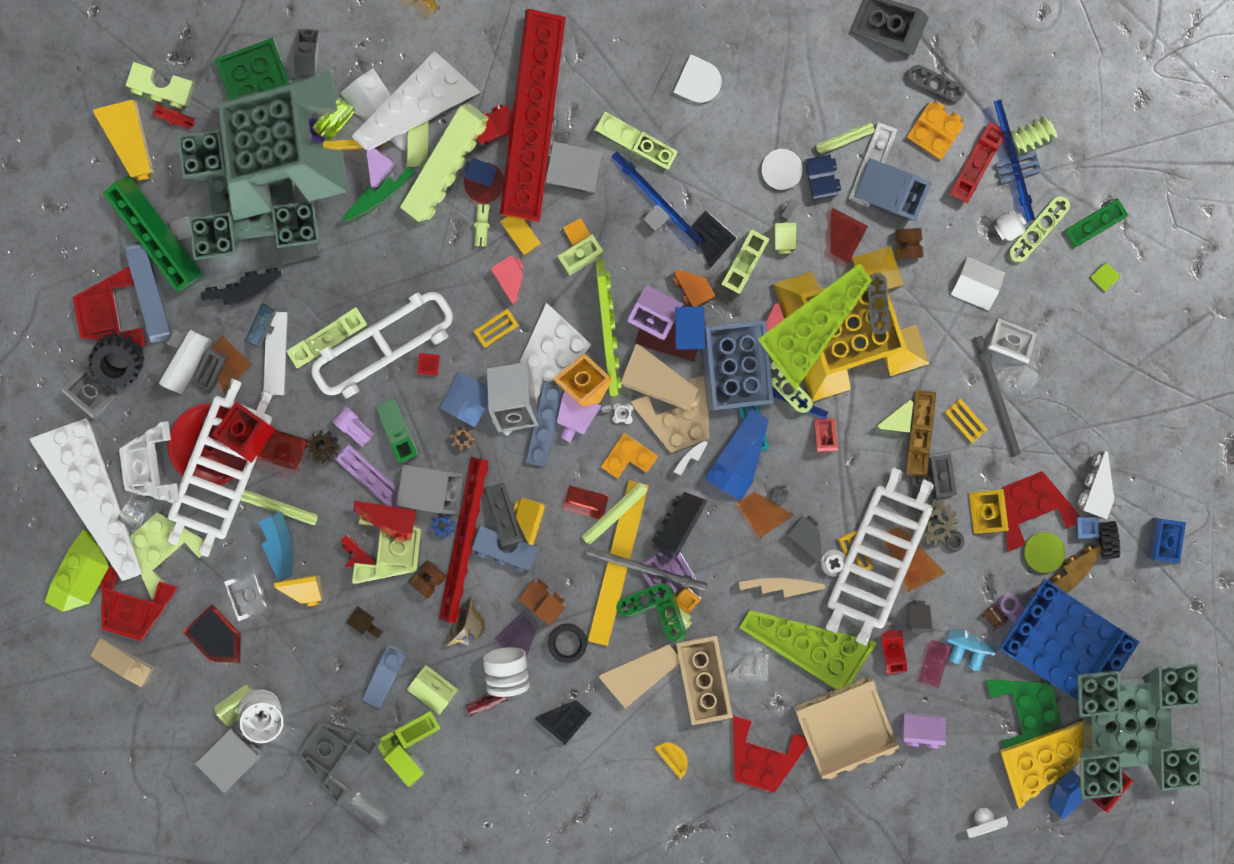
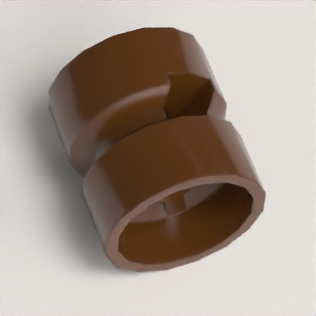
(909, 243)
(422, 584)

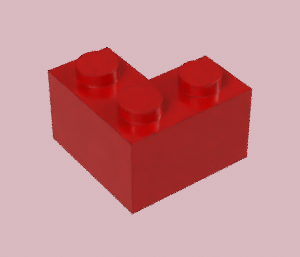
(497, 125)

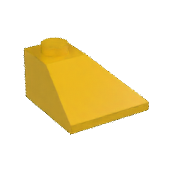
(529, 517)
(303, 589)

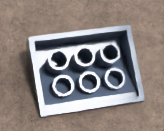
(736, 366)

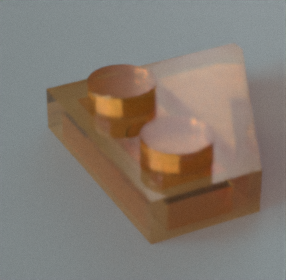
(235, 365)

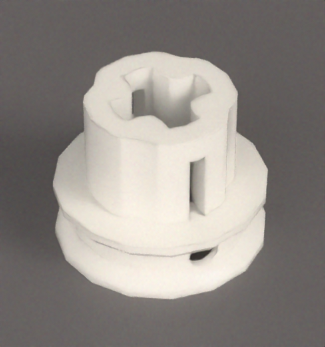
(825, 565)

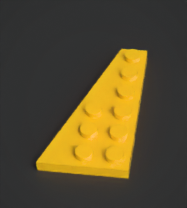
(1042, 760)

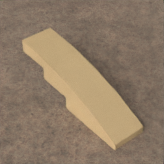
(790, 586)

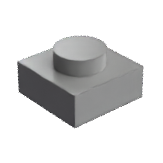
(788, 208)

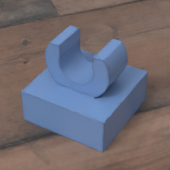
(1087, 527)

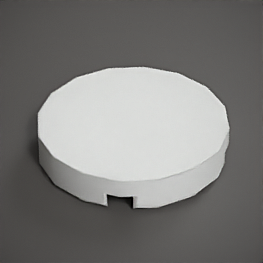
(782, 169)

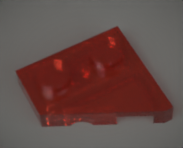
(845, 235)

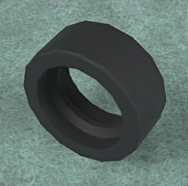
(570, 658)

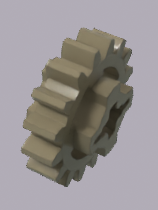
(947, 526)

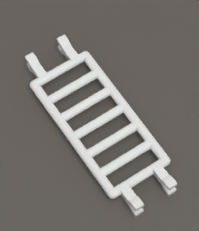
(195, 459)
(840, 609)

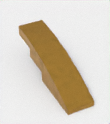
(921, 433)

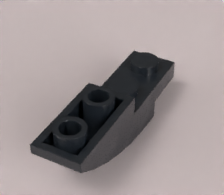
(251, 286)

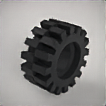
(1109, 540)

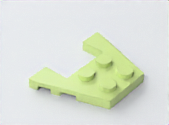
(153, 548)
(393, 557)

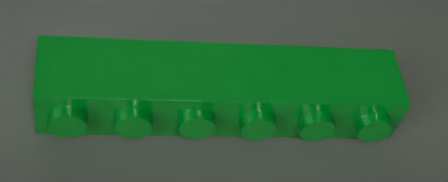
(152, 233)

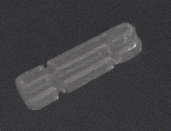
(370, 809)

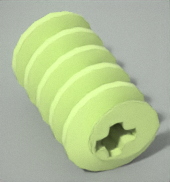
(1033, 133)

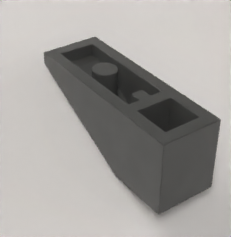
(919, 617)

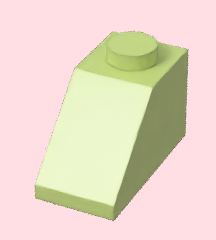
(785, 237)

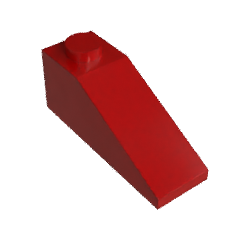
(391, 520)

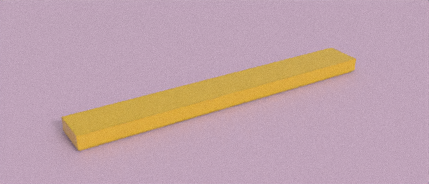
(616, 573)

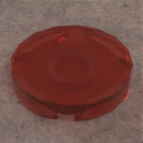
(482, 193)

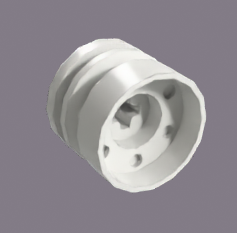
(506, 671)
(263, 726)

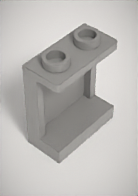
(573, 166)
(228, 759)

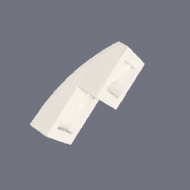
(694, 453)

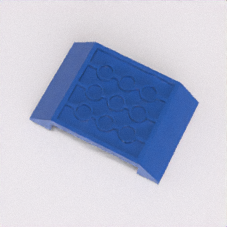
(1065, 639)

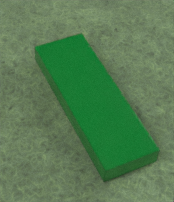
(1096, 223)

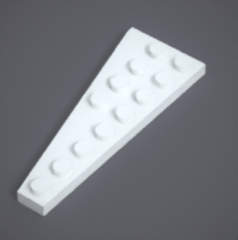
(81, 473)

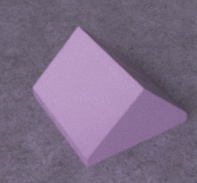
(379, 167)

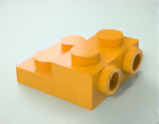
(936, 129)

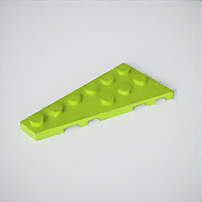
(608, 324)
(807, 331)
(815, 649)

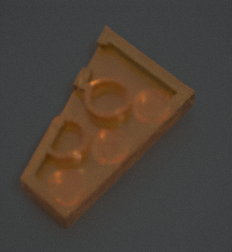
(922, 567)

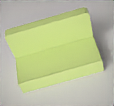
(432, 689)

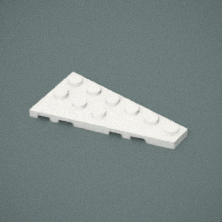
(551, 349)

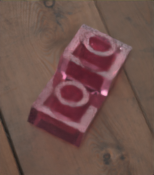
(935, 663)

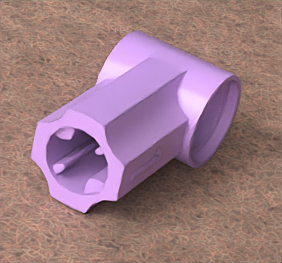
(350, 423)
(1015, 611)

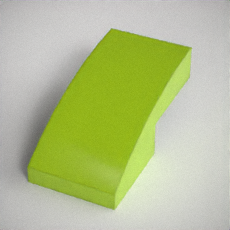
(403, 765)

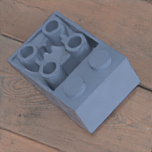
(892, 189)

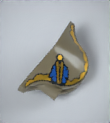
(468, 625)

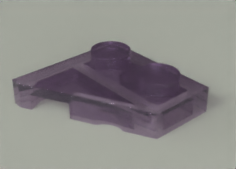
(518, 632)

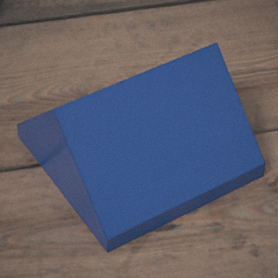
(690, 328)
(1166, 540)

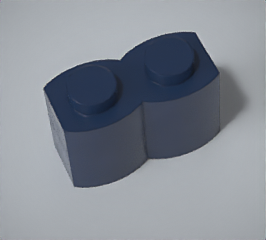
(822, 177)

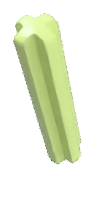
(845, 138)

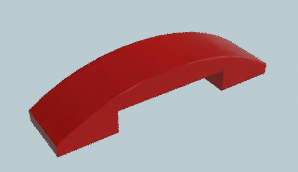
(977, 163)

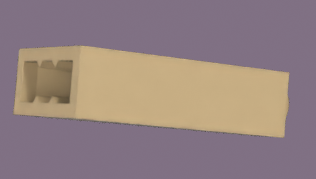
(655, 379)
(637, 675)

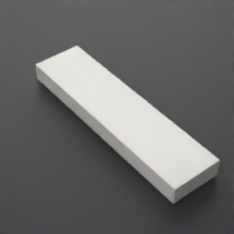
(877, 150)
(276, 355)

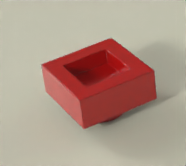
(428, 364)

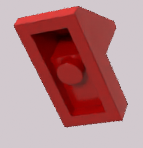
(361, 555)

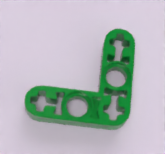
(661, 604)

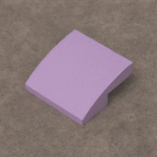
(663, 562)

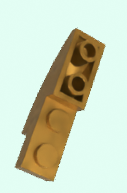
(1075, 569)

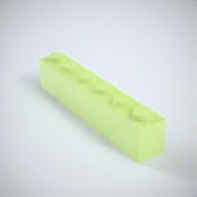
(444, 162)

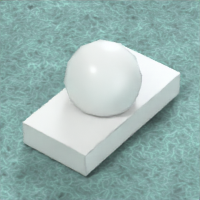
(985, 823)

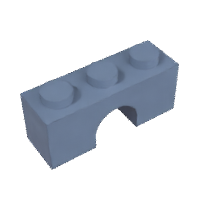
(487, 544)

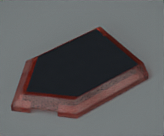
(215, 636)

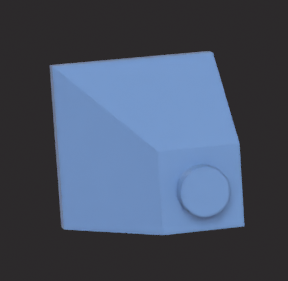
(466, 399)

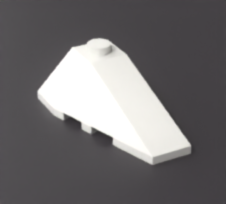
(367, 96)

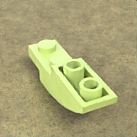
(635, 140)

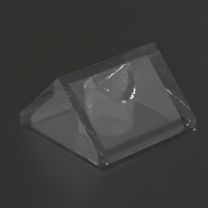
(247, 595)

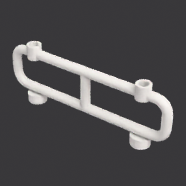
(349, 387)

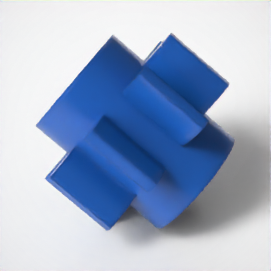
(445, 520)

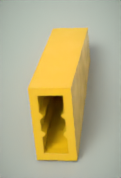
(126, 134)

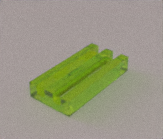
(327, 120)

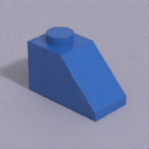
(1067, 795)

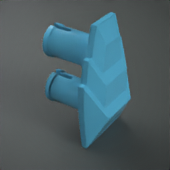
(964, 640)

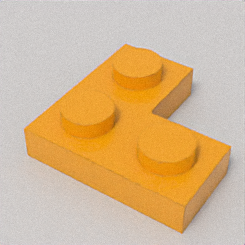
(628, 450)

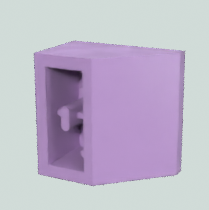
(654, 312)
(923, 729)

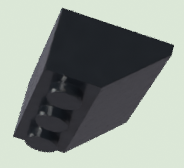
(678, 524)

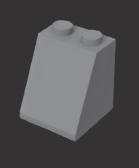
(512, 397)
(430, 489)

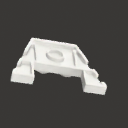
(141, 466)

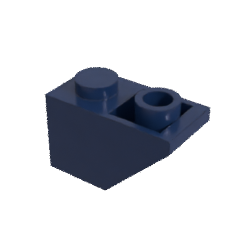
(480, 172)

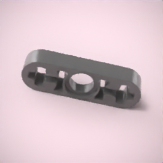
(952, 85)
(886, 308)

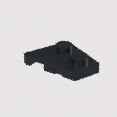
(715, 237)
(564, 720)

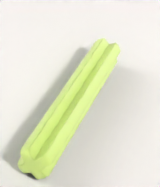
(277, 506)
(614, 513)

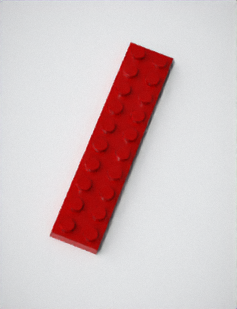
(532, 115)

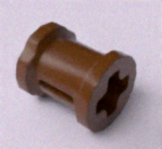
(994, 617)

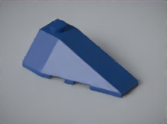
(738, 461)

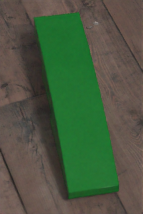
(372, 199)

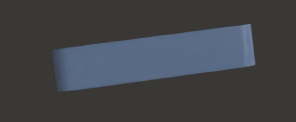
(148, 292)

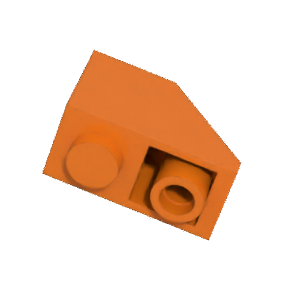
(695, 287)

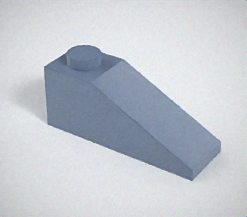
(384, 676)

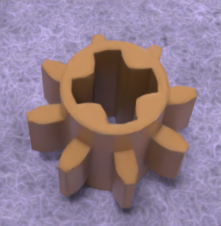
(458, 441)

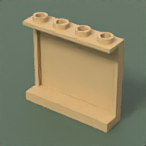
(846, 728)

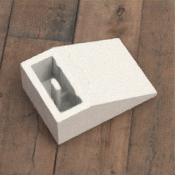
(1099, 489)

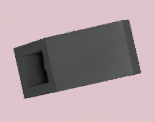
(306, 52)

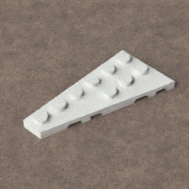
(420, 98)

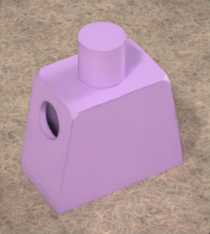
(575, 417)

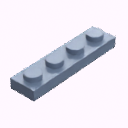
(547, 416)

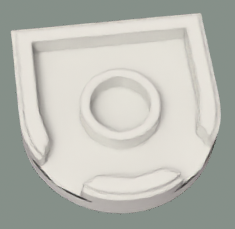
(699, 81)

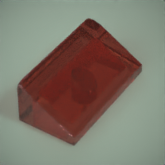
(585, 502)

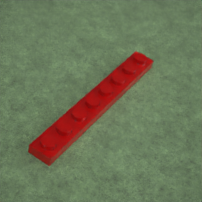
(463, 540)

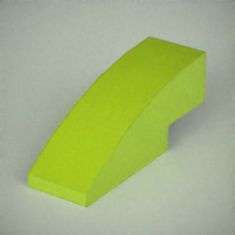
(409, 733)

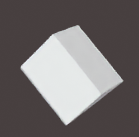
(978, 283)
(1012, 341)

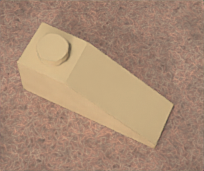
(122, 662)

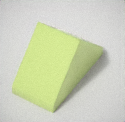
(899, 420)

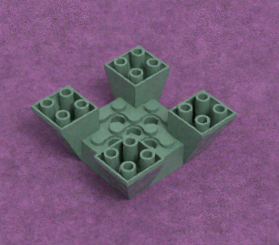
(270, 140)
(218, 233)
(1104, 753)

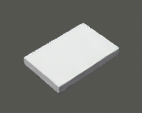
(185, 362)

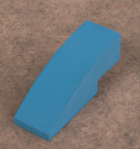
(278, 545)

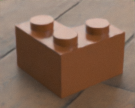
(542, 601)

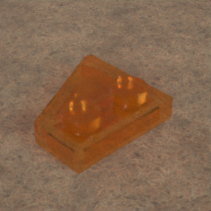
(763, 513)

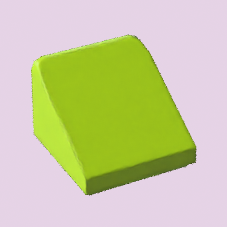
(1105, 276)

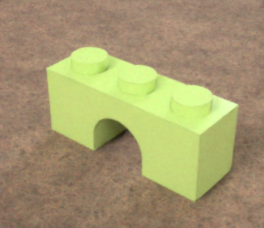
(142, 81)
(745, 261)

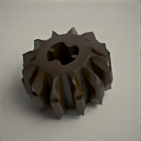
(324, 440)

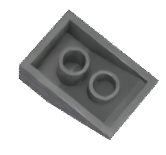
(891, 24)

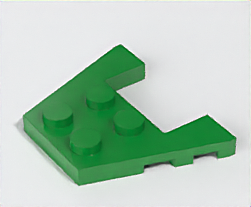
(1034, 707)

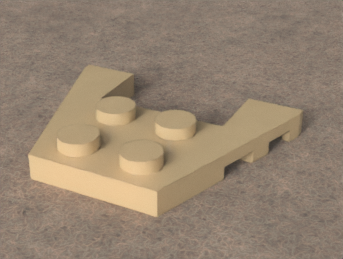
(678, 426)

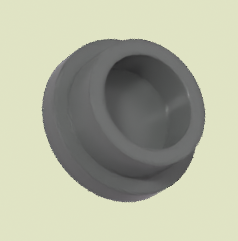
(780, 494)
(956, 543)

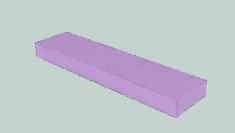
(368, 475)

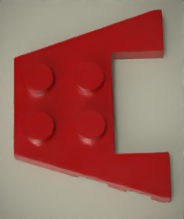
(98, 311)
(1030, 499)
(130, 614)
(761, 765)

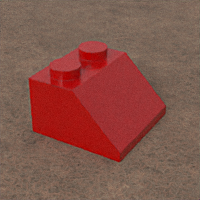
(243, 432)

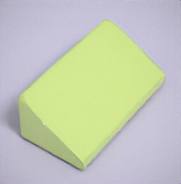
(581, 254)
(228, 709)

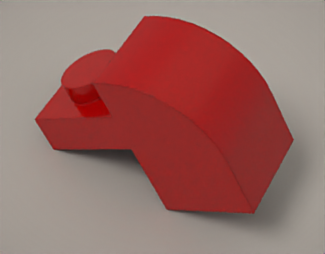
(893, 652)

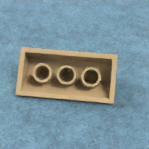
(704, 679)

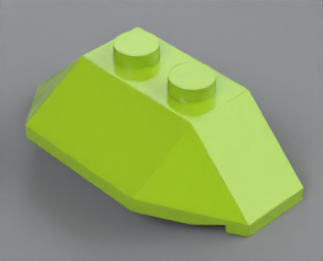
(78, 574)

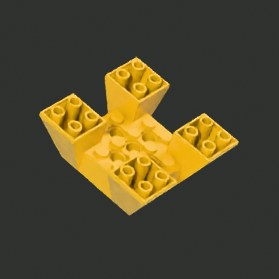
(899, 347)

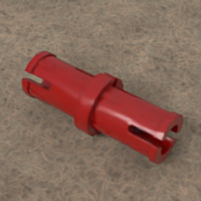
(174, 117)

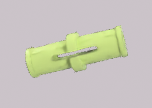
(481, 225)

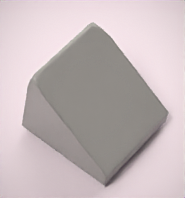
(180, 228)

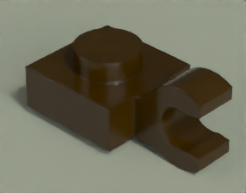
(362, 622)

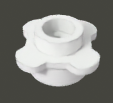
(617, 414)

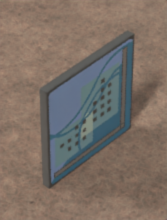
(261, 325)

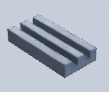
(1035, 162)

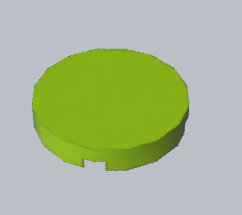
(1044, 552)

